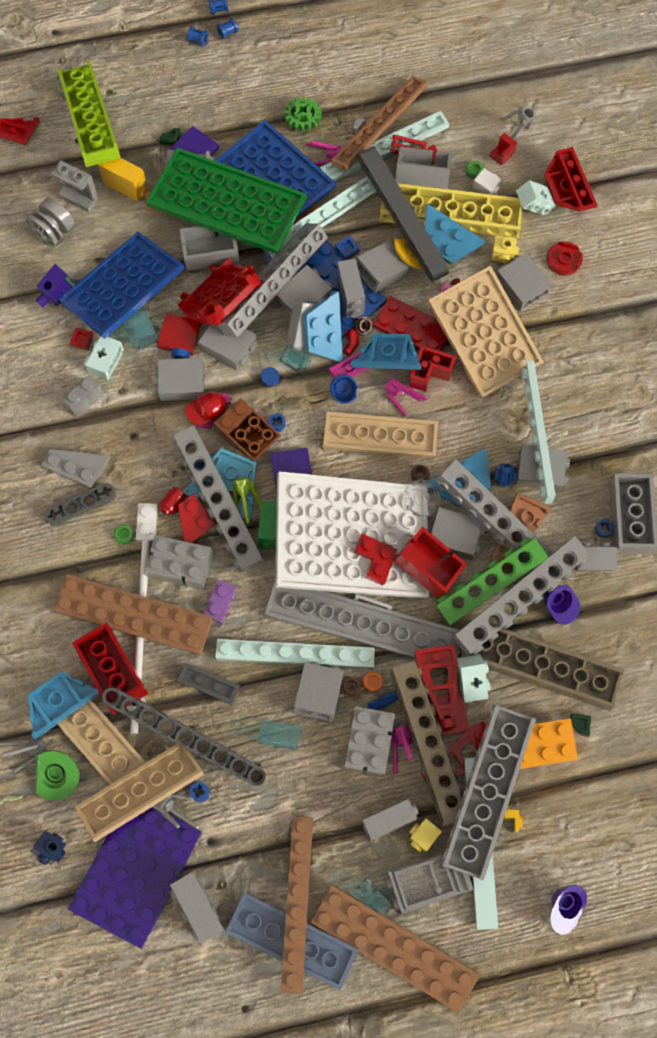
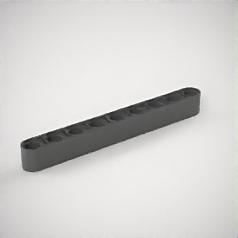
(403, 214)
(191, 743)

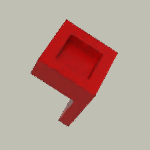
(504, 150)

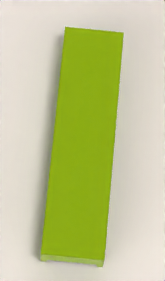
(89, 115)

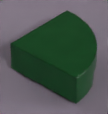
(170, 137)
(581, 724)

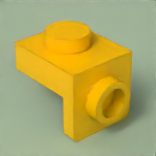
(517, 820)

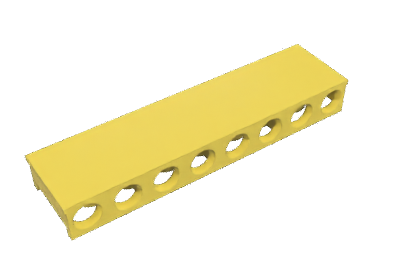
(474, 211)

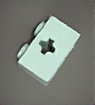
(536, 198)
(104, 357)
(472, 678)

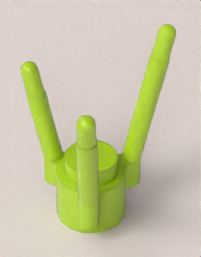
(242, 486)

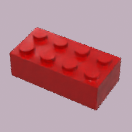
(109, 664)

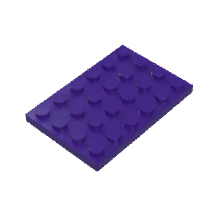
(134, 875)

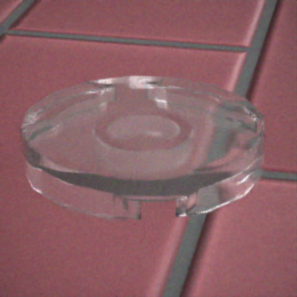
(422, 498)

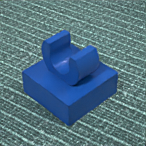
(347, 248)

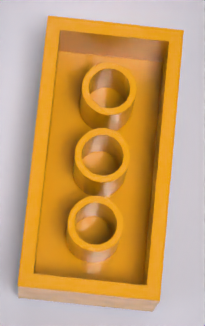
(550, 744)

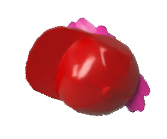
(207, 409)

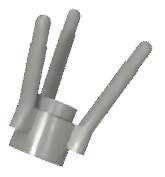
(525, 116)
(33, 747)
(166, 805)

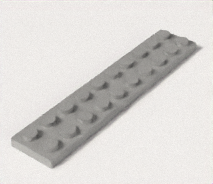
(358, 621)

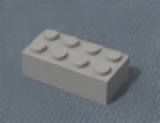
(633, 513)

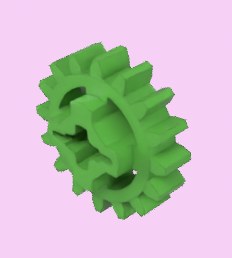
(303, 114)

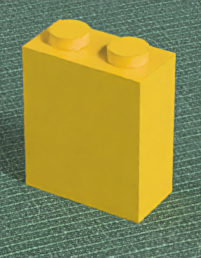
(124, 178)

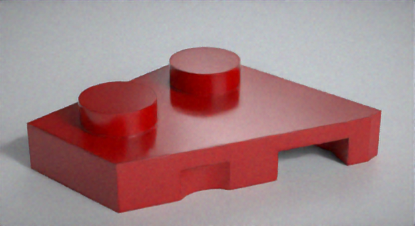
(17, 129)
(193, 518)

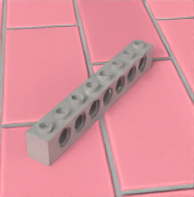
(275, 277)
(191, 437)
(497, 510)
(572, 548)

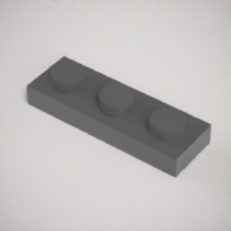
(208, 684)

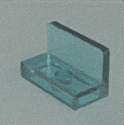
(279, 735)

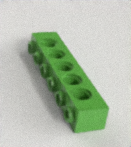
(536, 556)

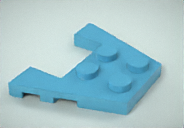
(230, 468)

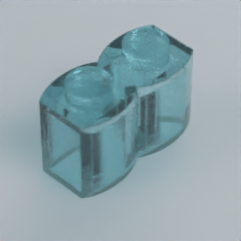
(141, 329)

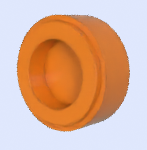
(372, 681)

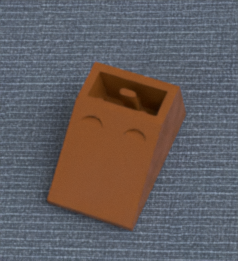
(246, 430)

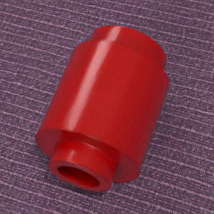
(170, 501)

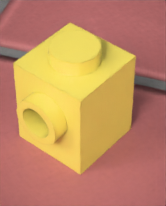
(424, 835)

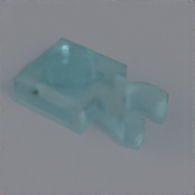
(374, 898)

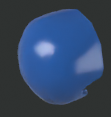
(343, 389)

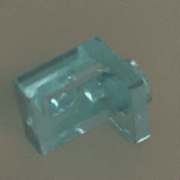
(295, 359)

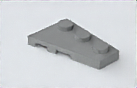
(76, 466)

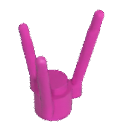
(331, 151)
(396, 388)
(402, 737)

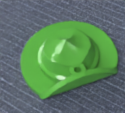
(55, 775)

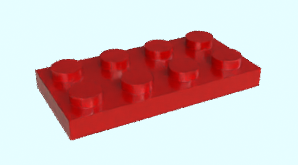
(402, 318)

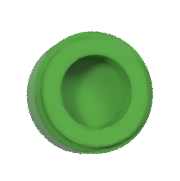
(473, 169)
(124, 534)

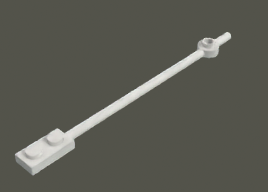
(145, 533)

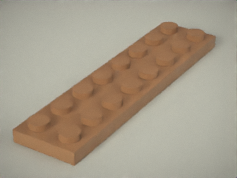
(133, 614)
(396, 948)

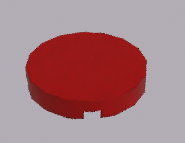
(564, 258)

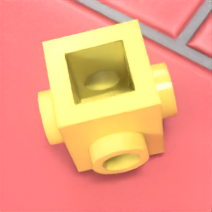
(504, 249)

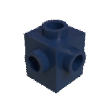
(42, 851)

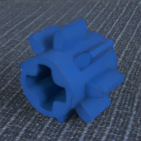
(505, 474)

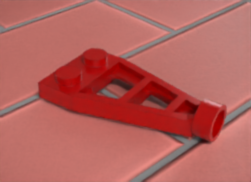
(438, 658)
(472, 736)

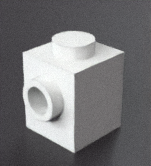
(487, 183)

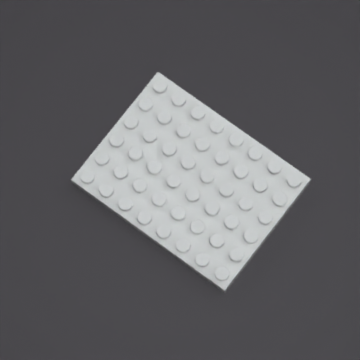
(321, 527)

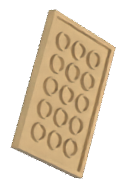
(484, 331)

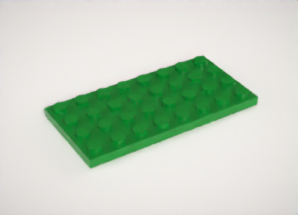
(226, 200)

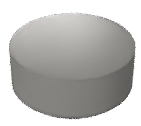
(358, 124)

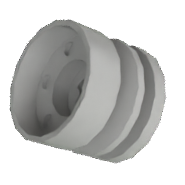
(50, 221)

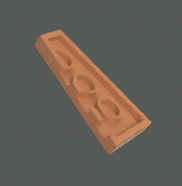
(529, 513)

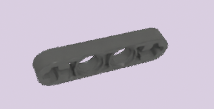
(78, 500)

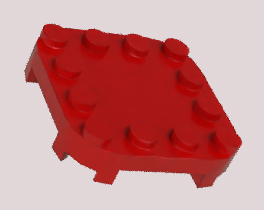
(219, 293)

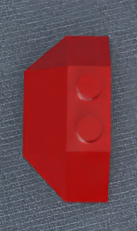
(569, 182)

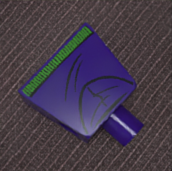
(53, 286)

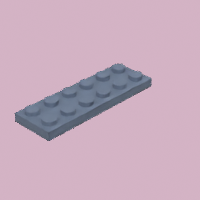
(265, 930)

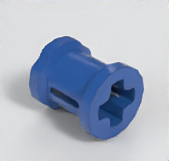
(218, 5)
(227, 28)
(197, 36)
(202, 798)

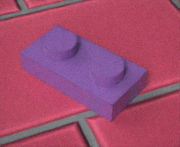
(220, 601)

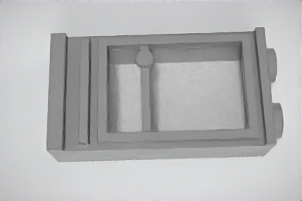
(425, 884)

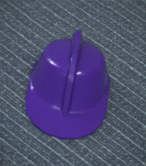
(562, 604)
(567, 908)

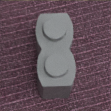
(86, 393)

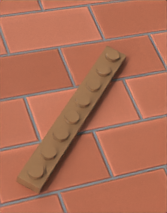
(379, 123)
(297, 906)

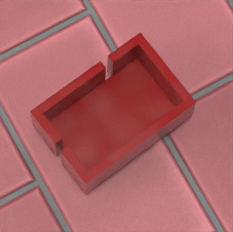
(424, 562)

